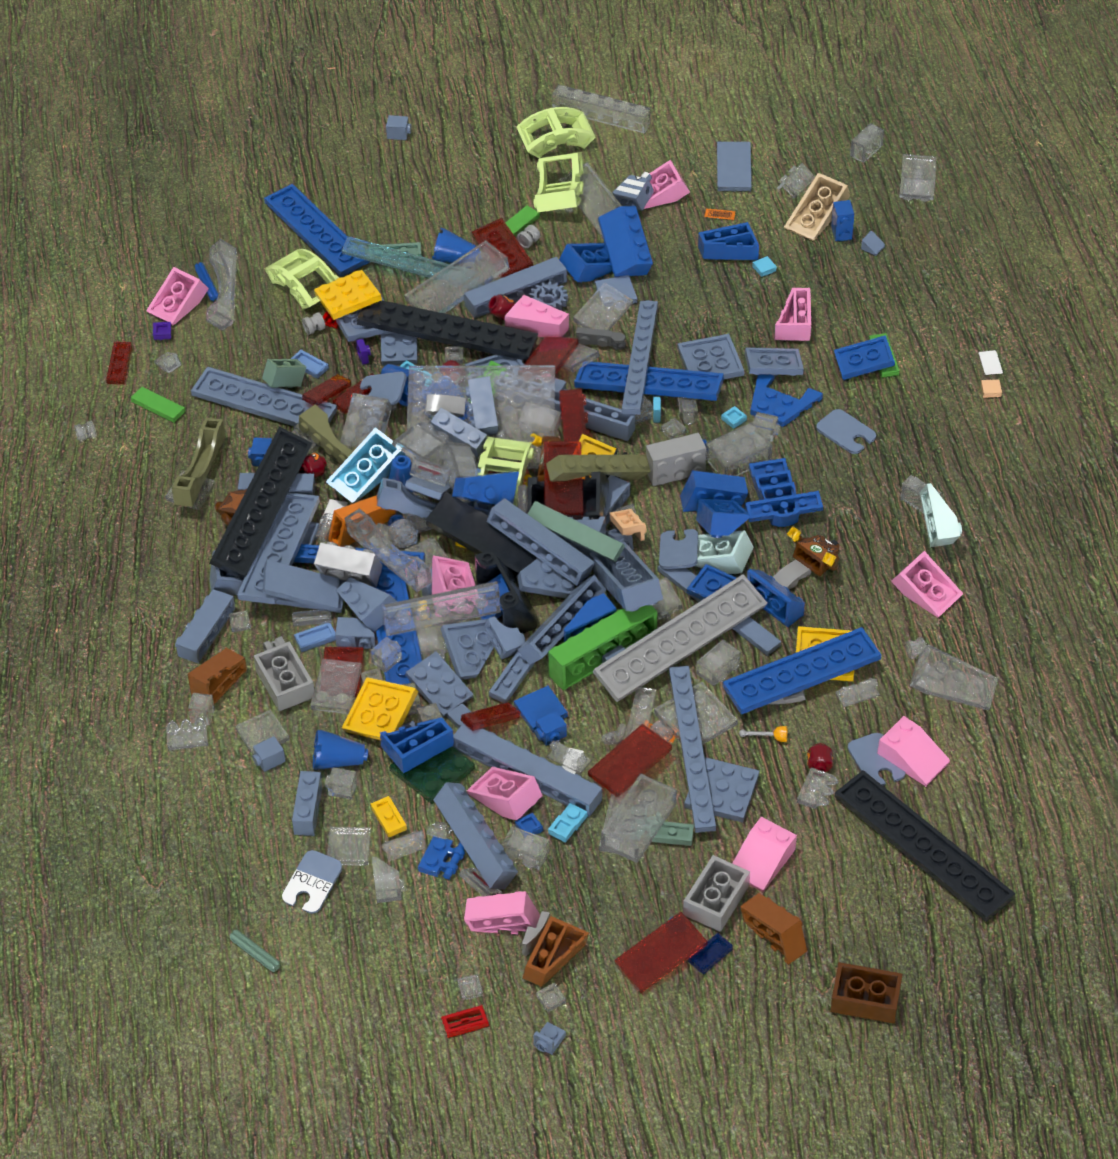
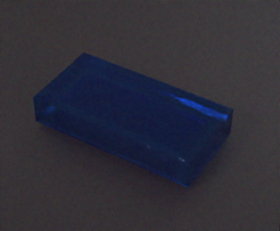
(711, 954)

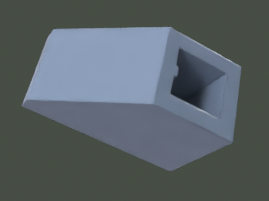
(353, 633)

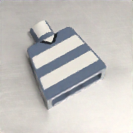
(634, 191)

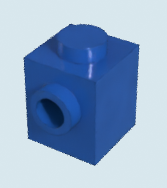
(258, 450)
(550, 728)

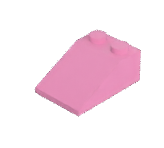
(667, 185)
(177, 296)
(450, 575)
(927, 585)
(912, 751)
(506, 792)
(765, 852)

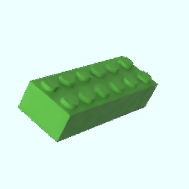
(584, 652)

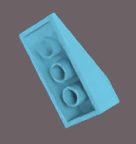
(365, 467)

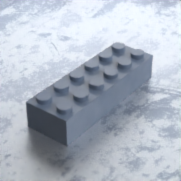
(627, 579)

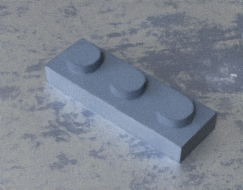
(510, 678)

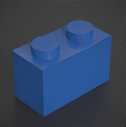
(842, 220)

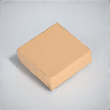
(991, 388)

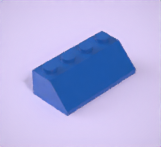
(625, 242)

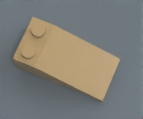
(816, 207)

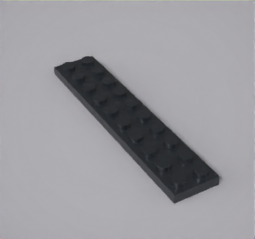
(448, 329)
(260, 503)
(925, 845)

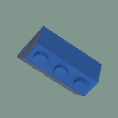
(720, 516)
(780, 601)

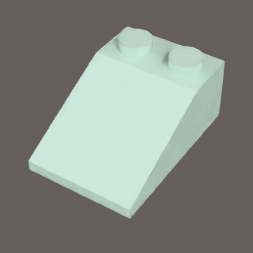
(939, 518)
(724, 553)

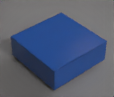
(530, 824)

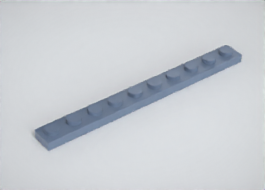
(640, 357)
(692, 749)

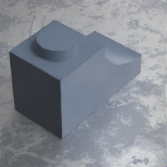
(504, 639)

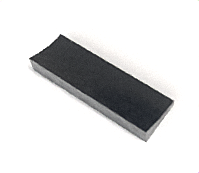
(471, 530)

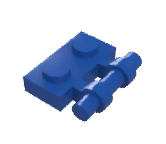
(436, 855)

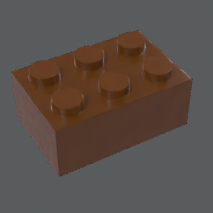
(866, 992)

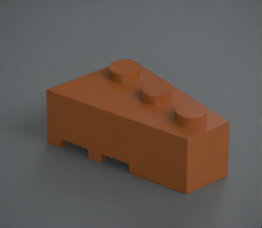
(217, 674)
(776, 925)
(553, 950)

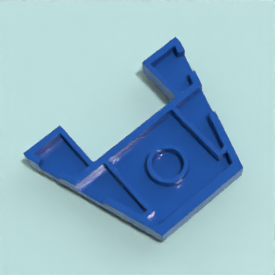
(779, 404)

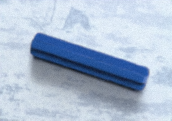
(205, 278)

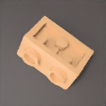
(629, 523)

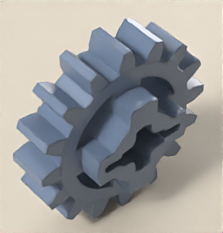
(549, 295)

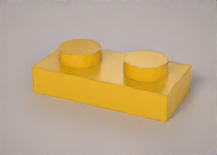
(388, 816)

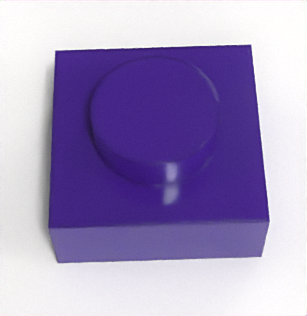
(162, 330)
(363, 351)

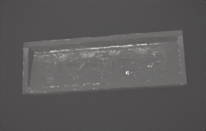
(596, 196)
(468, 272)
(441, 608)

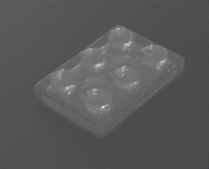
(603, 309)
(336, 686)

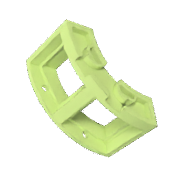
(558, 136)
(561, 194)
(296, 266)
(506, 449)

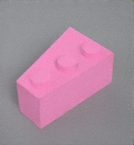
(795, 317)
(537, 318)
(501, 912)

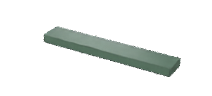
(576, 531)

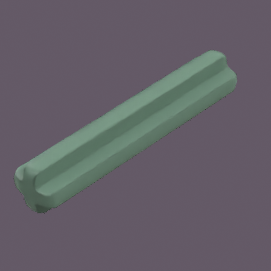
(255, 950)

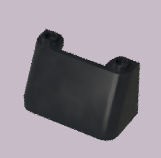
(594, 495)
(515, 604)

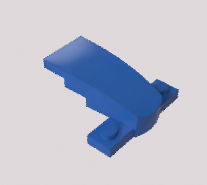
(778, 495)

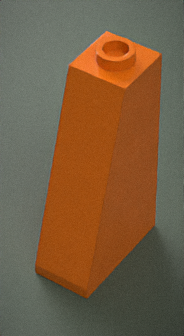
(338, 530)

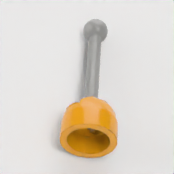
(779, 733)

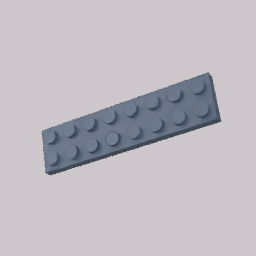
(254, 397)
(280, 543)

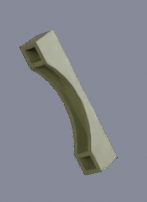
(316, 425)
(577, 466)
(190, 483)

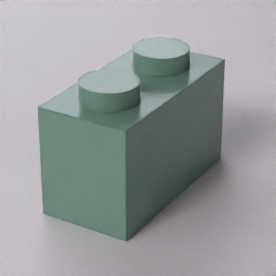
(284, 373)

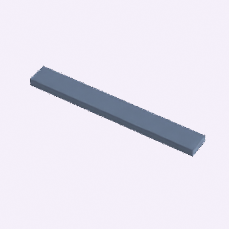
(747, 629)

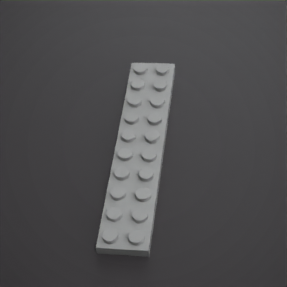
(679, 638)

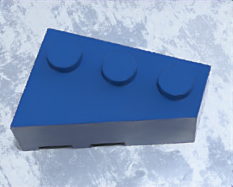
(729, 243)
(712, 486)
(487, 488)
(418, 743)

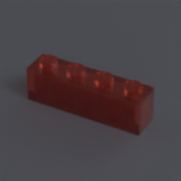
(573, 414)

